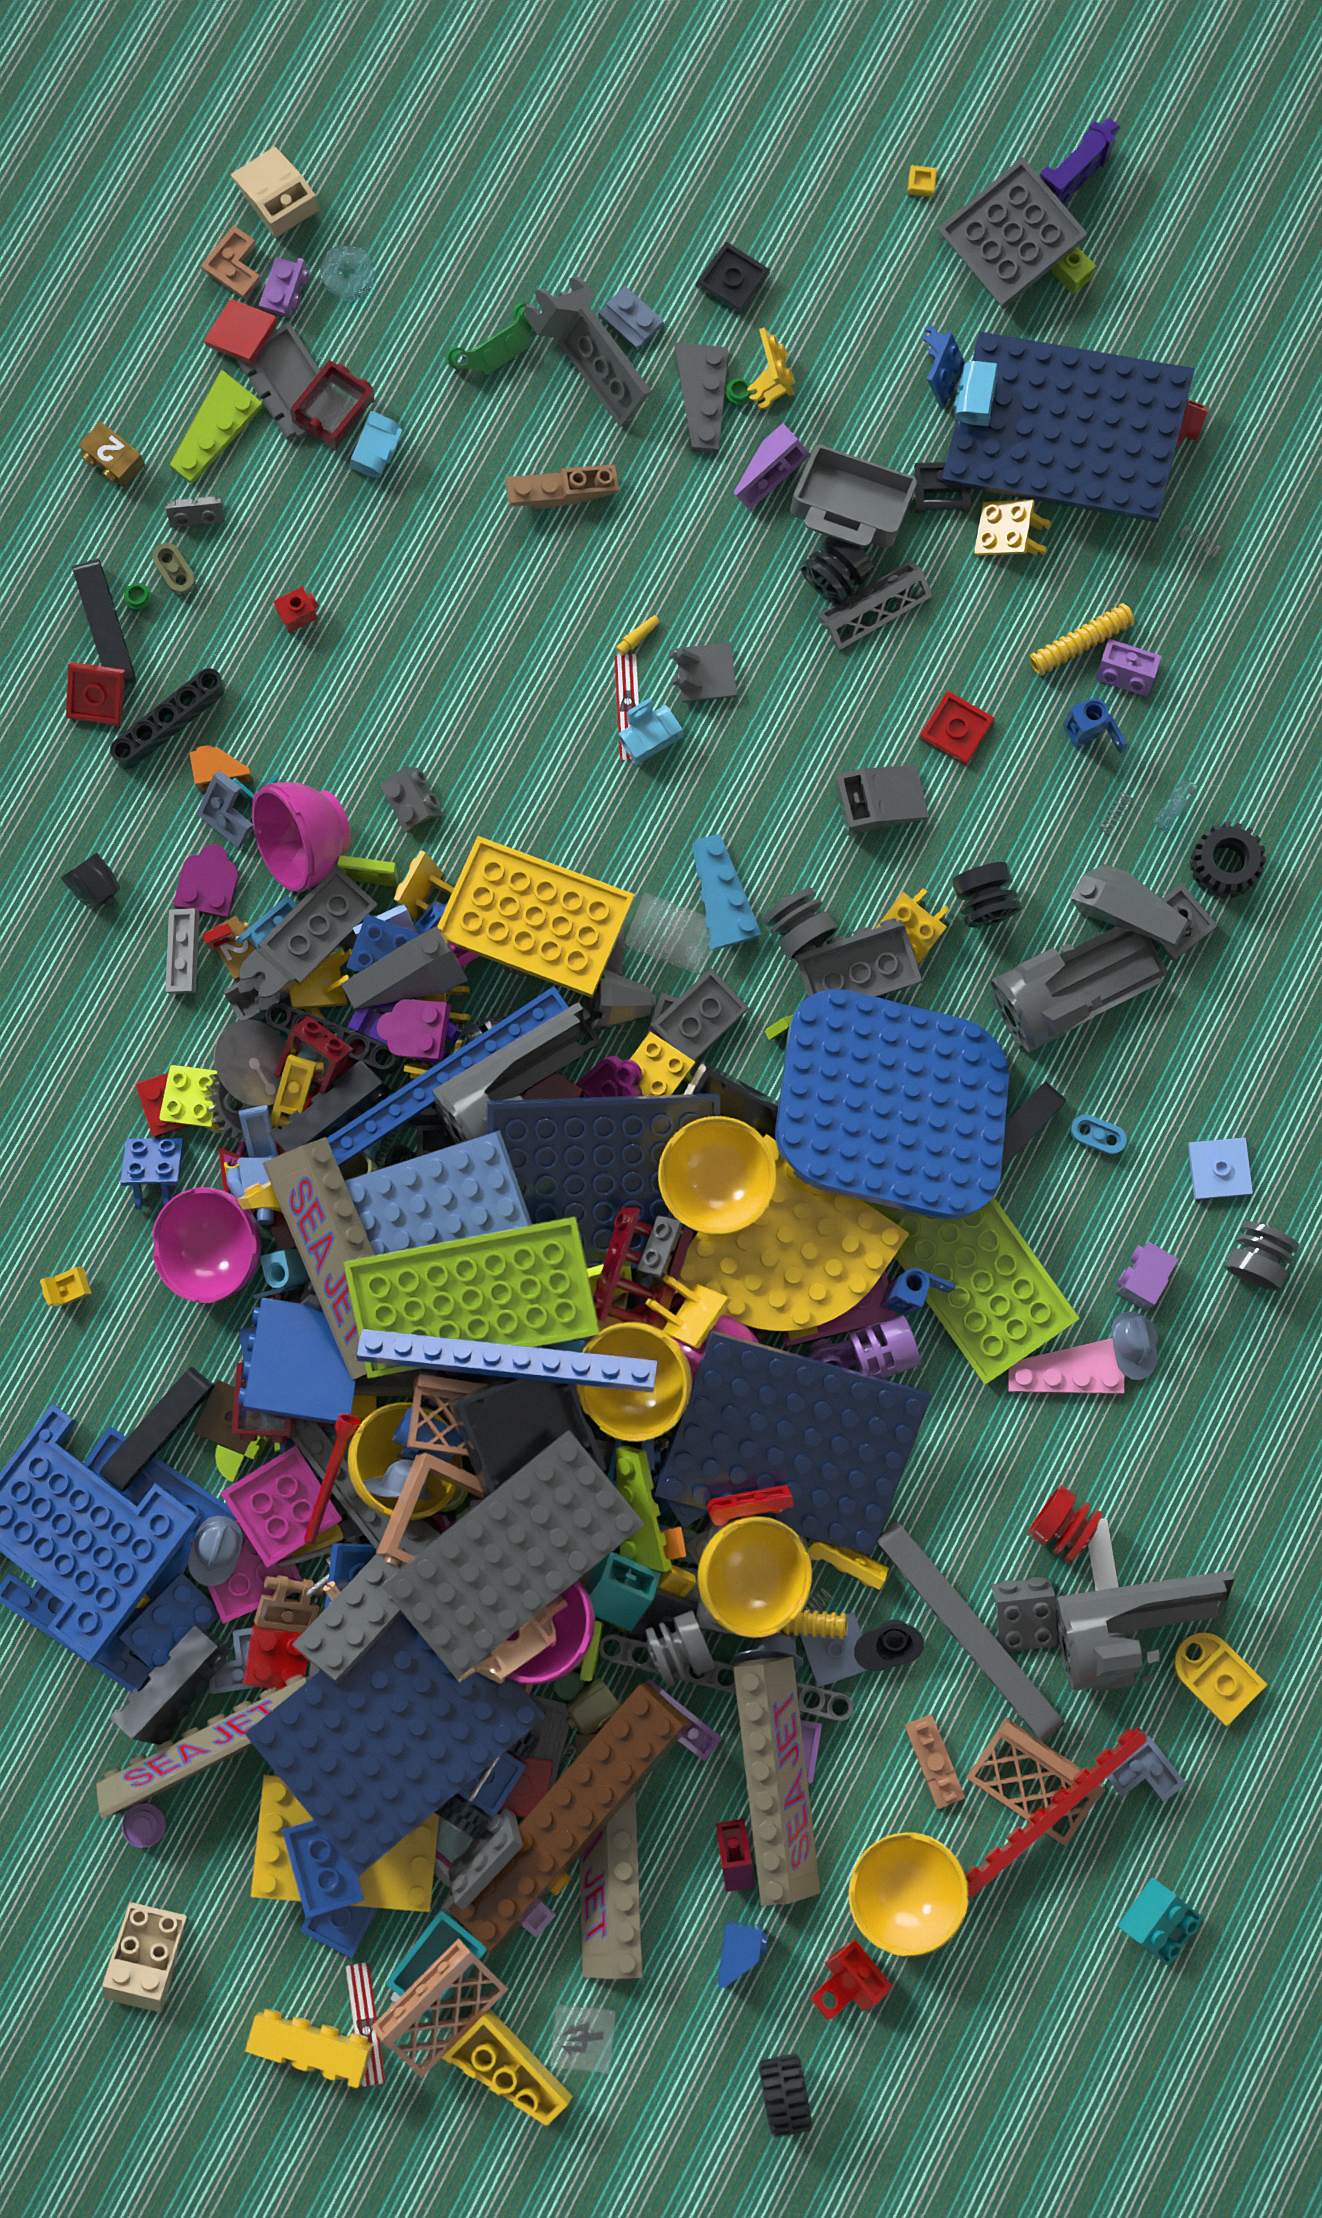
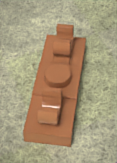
(934, 1761)

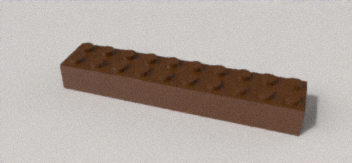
(575, 1812)

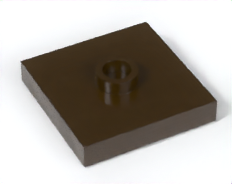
(217, 1418)

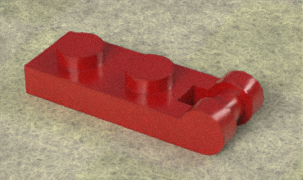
(749, 1504)

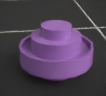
(143, 1825)

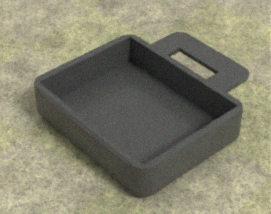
(852, 498)

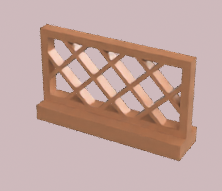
(438, 1389)
(1044, 1756)
(426, 1995)

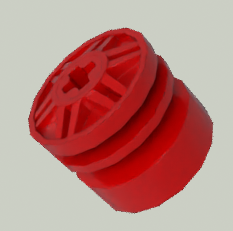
(1065, 1524)

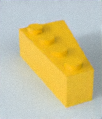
(310, 2046)
(509, 2068)

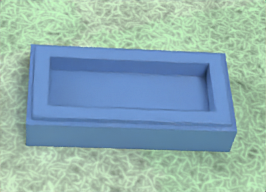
(256, 1129)

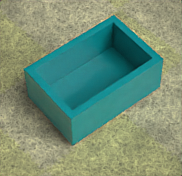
(428, 1949)

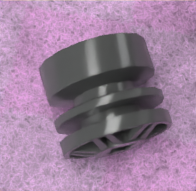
(798, 919)
(1262, 1252)
(679, 1649)

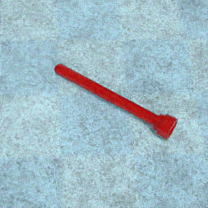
(345, 1429)

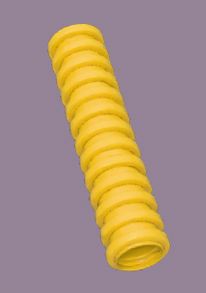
(1082, 639)
(818, 1624)

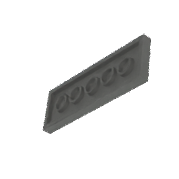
(359, 1612)

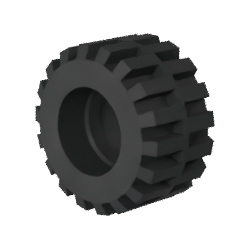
(1243, 844)
(785, 2095)

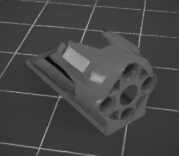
(1067, 989)
(507, 1073)
(1107, 1661)

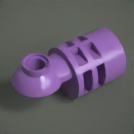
(876, 1349)

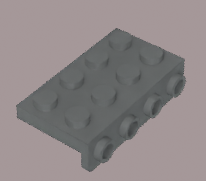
(866, 963)

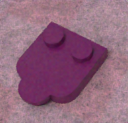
(207, 883)
(416, 1029)
(612, 1079)

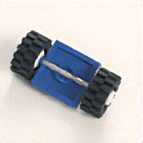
(487, 1790)

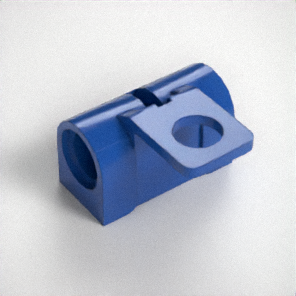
(1089, 719)
(910, 1289)
(425, 1435)

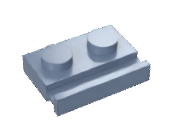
(630, 318)

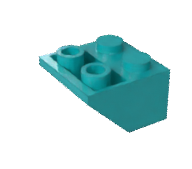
(621, 1590)
(1160, 1921)

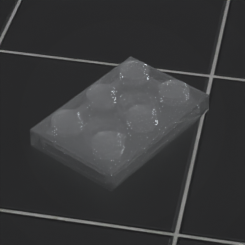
(670, 934)

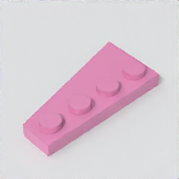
(1071, 1370)

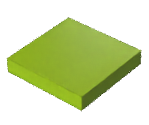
(369, 871)
(590, 1660)

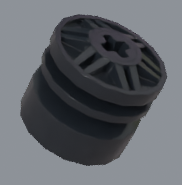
(836, 569)
(984, 889)

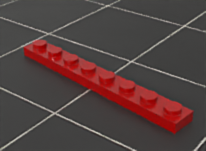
(1061, 1803)

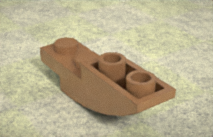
(562, 488)

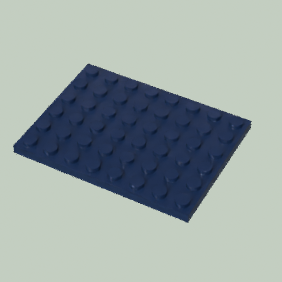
(1073, 428)
(594, 1158)
(795, 1422)
(388, 1741)

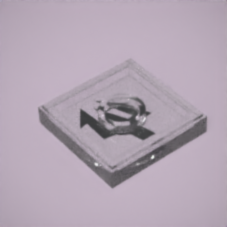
(582, 2038)

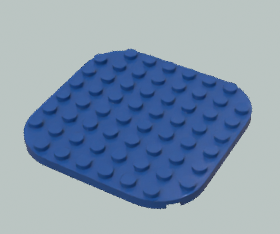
(893, 1104)

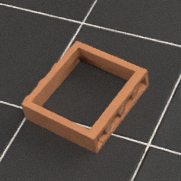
(420, 1468)

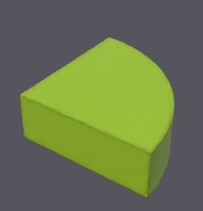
(779, 1028)
(256, 1449)
(228, 1462)

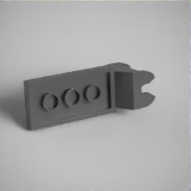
(590, 348)
(304, 938)

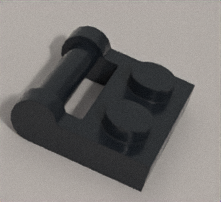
(930, 481)

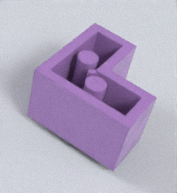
(1147, 1276)

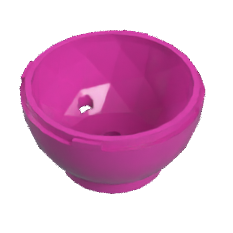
(299, 833)

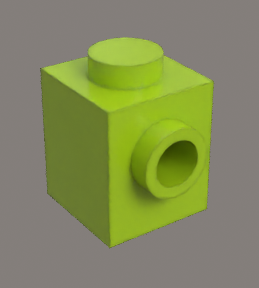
(1074, 270)

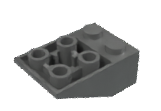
(880, 798)

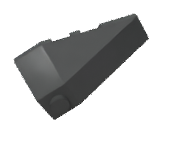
(1127, 903)
(411, 971)

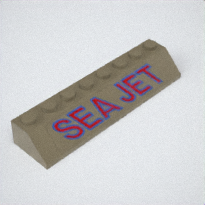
(325, 1233)
(189, 1756)
(776, 1780)
(611, 1895)

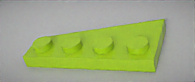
(216, 425)
(634, 1484)

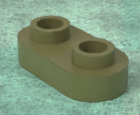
(174, 570)

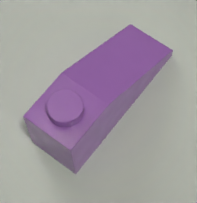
(770, 466)
(699, 1736)

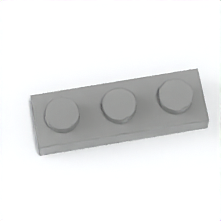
(182, 951)

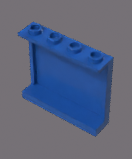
(295, 1365)

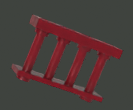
(610, 1279)

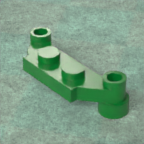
(497, 349)

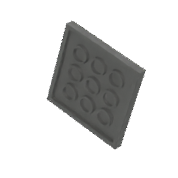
(1013, 232)

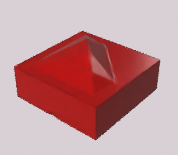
(219, 936)

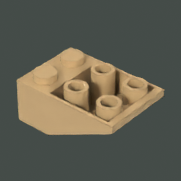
(276, 191)
(144, 1957)

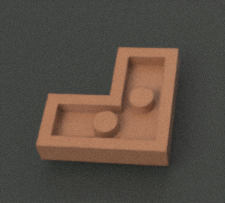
(226, 263)

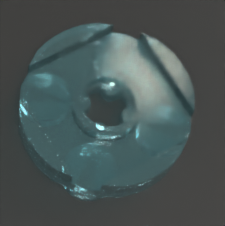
(338, 260)
(1179, 799)

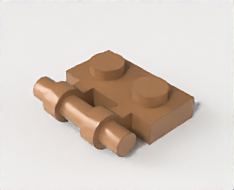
(287, 1613)

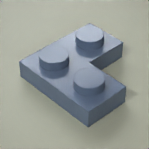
(219, 811)
(232, 1673)
(1150, 1765)

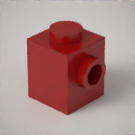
(296, 609)

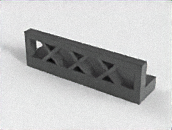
(871, 596)

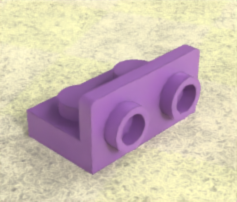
(284, 287)
(1128, 667)

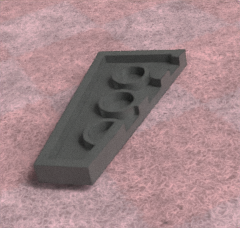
(703, 387)

